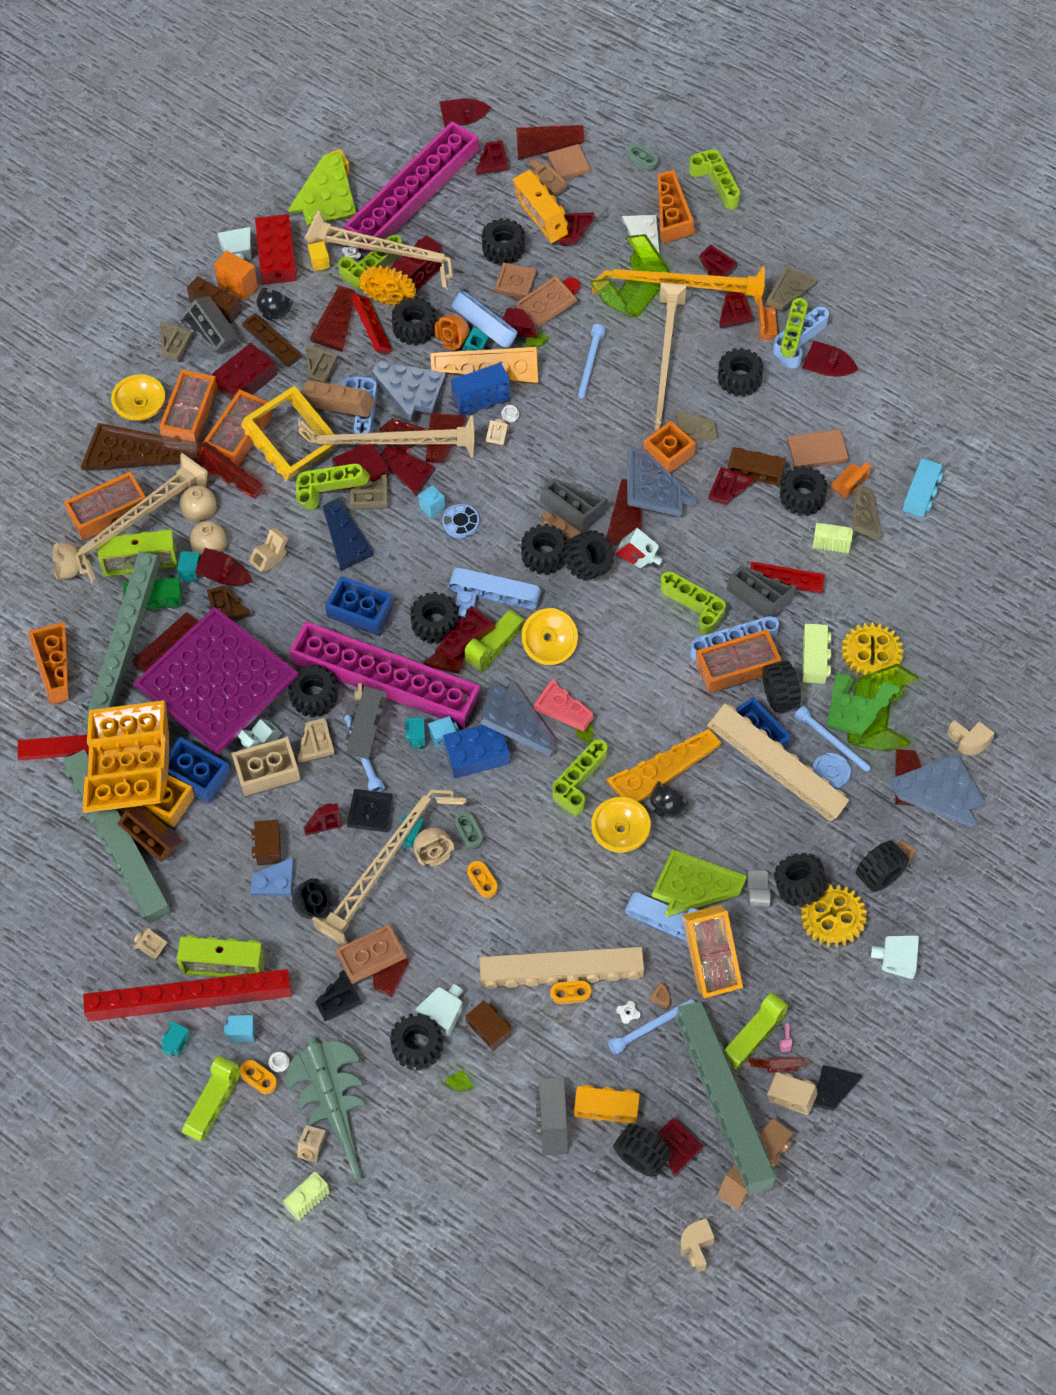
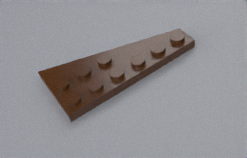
(126, 447)

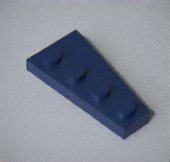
(345, 536)

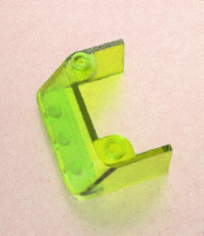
(634, 294)
(878, 734)

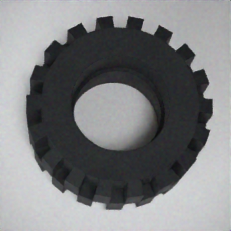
(503, 231)
(414, 310)
(740, 383)
(800, 502)
(540, 537)
(600, 552)
(430, 605)
(781, 686)
(316, 703)
(882, 866)
(804, 890)
(416, 1057)
(642, 1150)

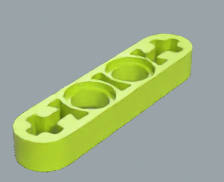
(794, 327)

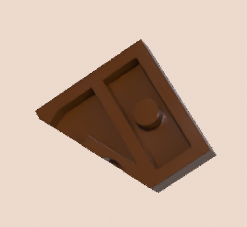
(227, 603)

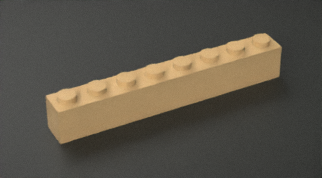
(778, 762)
(561, 967)

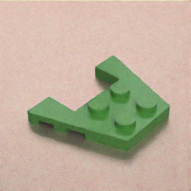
(852, 712)

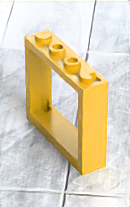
(271, 454)

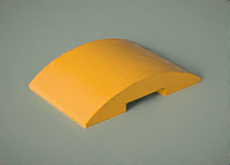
(127, 756)

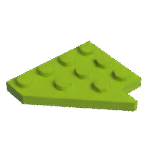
(326, 192)
(694, 883)

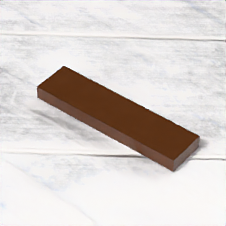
(271, 340)

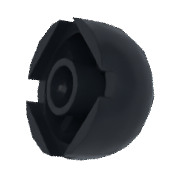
(273, 304)
(667, 801)
(312, 899)

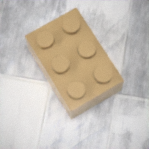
(265, 766)

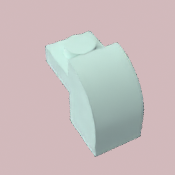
(261, 733)

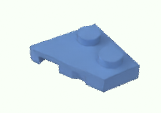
(274, 880)

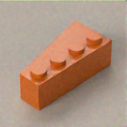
(674, 212)
(50, 655)

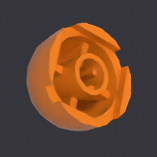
(452, 331)

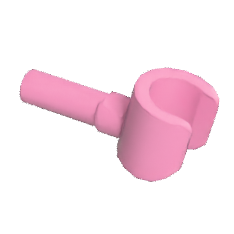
(786, 1044)

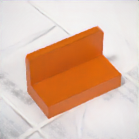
(766, 322)
(850, 479)

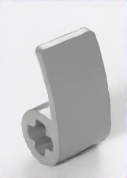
(758, 889)

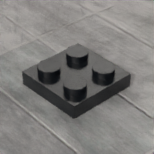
(370, 810)

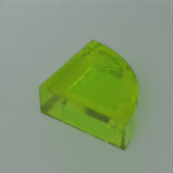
(537, 342)
(586, 735)
(459, 1082)

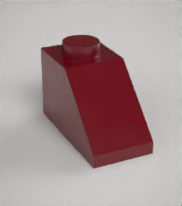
(520, 322)

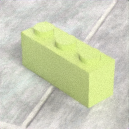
(816, 653)

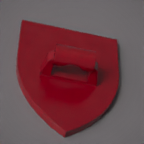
(463, 111)
(829, 361)
(222, 568)

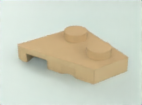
(315, 742)

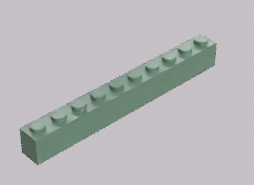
(125, 633)
(121, 846)
(725, 1098)

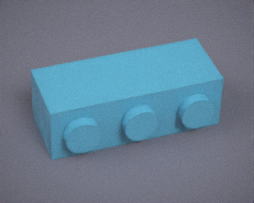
(923, 488)

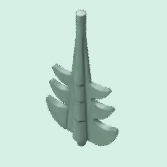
(320, 1067)

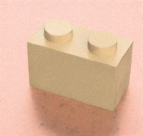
(792, 1093)

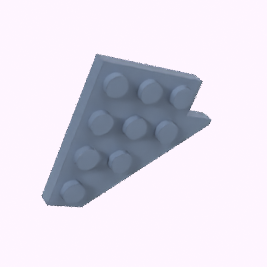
(409, 386)
(653, 486)
(514, 716)
(942, 789)

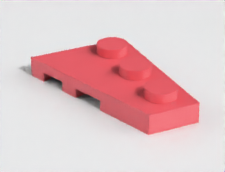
(562, 707)

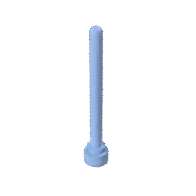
(597, 333)
(804, 716)
(374, 782)
(618, 1044)

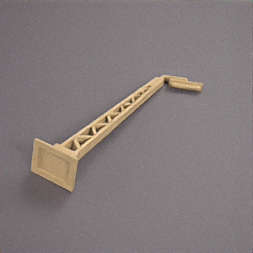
(322, 231)
(671, 295)
(461, 436)
(188, 474)
(335, 926)

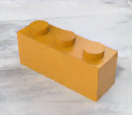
(606, 1104)

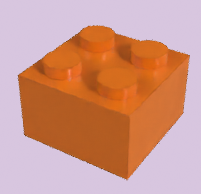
(235, 275)
(670, 446)

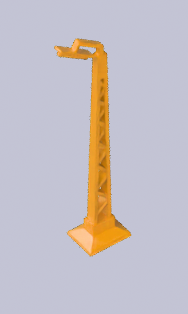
(750, 286)

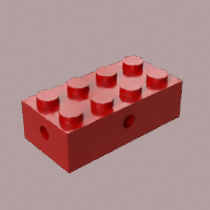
(275, 249)

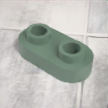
(644, 157)
(469, 831)

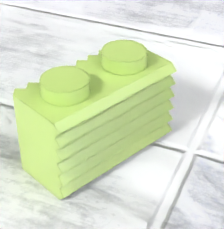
(832, 537)
(306, 1196)

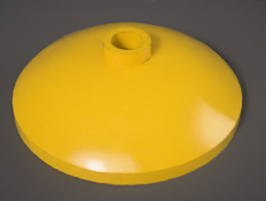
(135, 391)
(562, 636)
(623, 814)

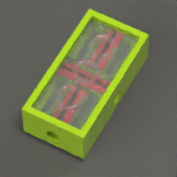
(120, 552)
(219, 957)

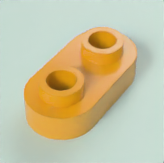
(483, 880)
(570, 991)
(259, 1077)

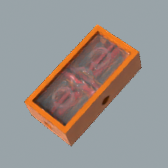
(189, 406)
(228, 433)
(103, 505)
(736, 660)

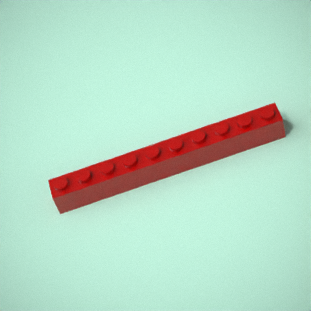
(187, 995)

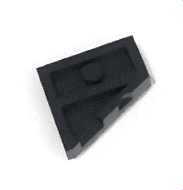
(337, 998)
(834, 1087)

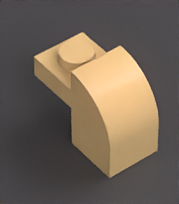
(271, 553)
(971, 741)
(693, 1239)

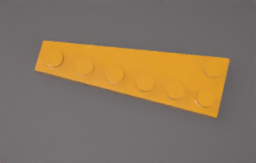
(519, 363)
(664, 767)

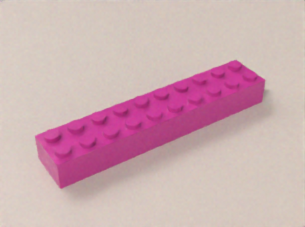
(415, 184)
(401, 678)

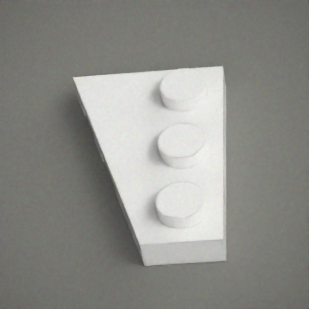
(643, 225)

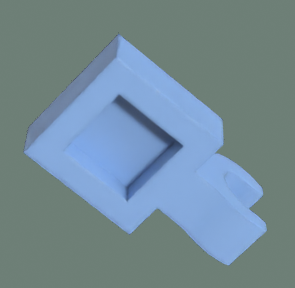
(464, 601)

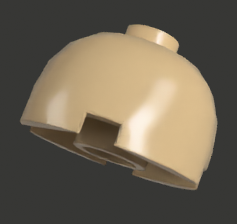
(198, 503)
(208, 535)
(65, 561)
(432, 846)

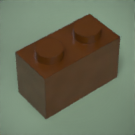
(267, 842)
(489, 1025)

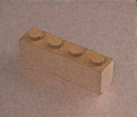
(338, 398)

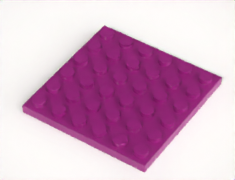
(216, 680)

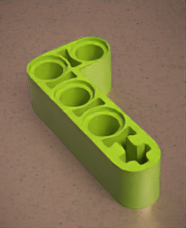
(712, 163)
(351, 270)
(352, 474)
(673, 586)
(484, 652)
(582, 773)
(756, 1031)
(211, 1101)

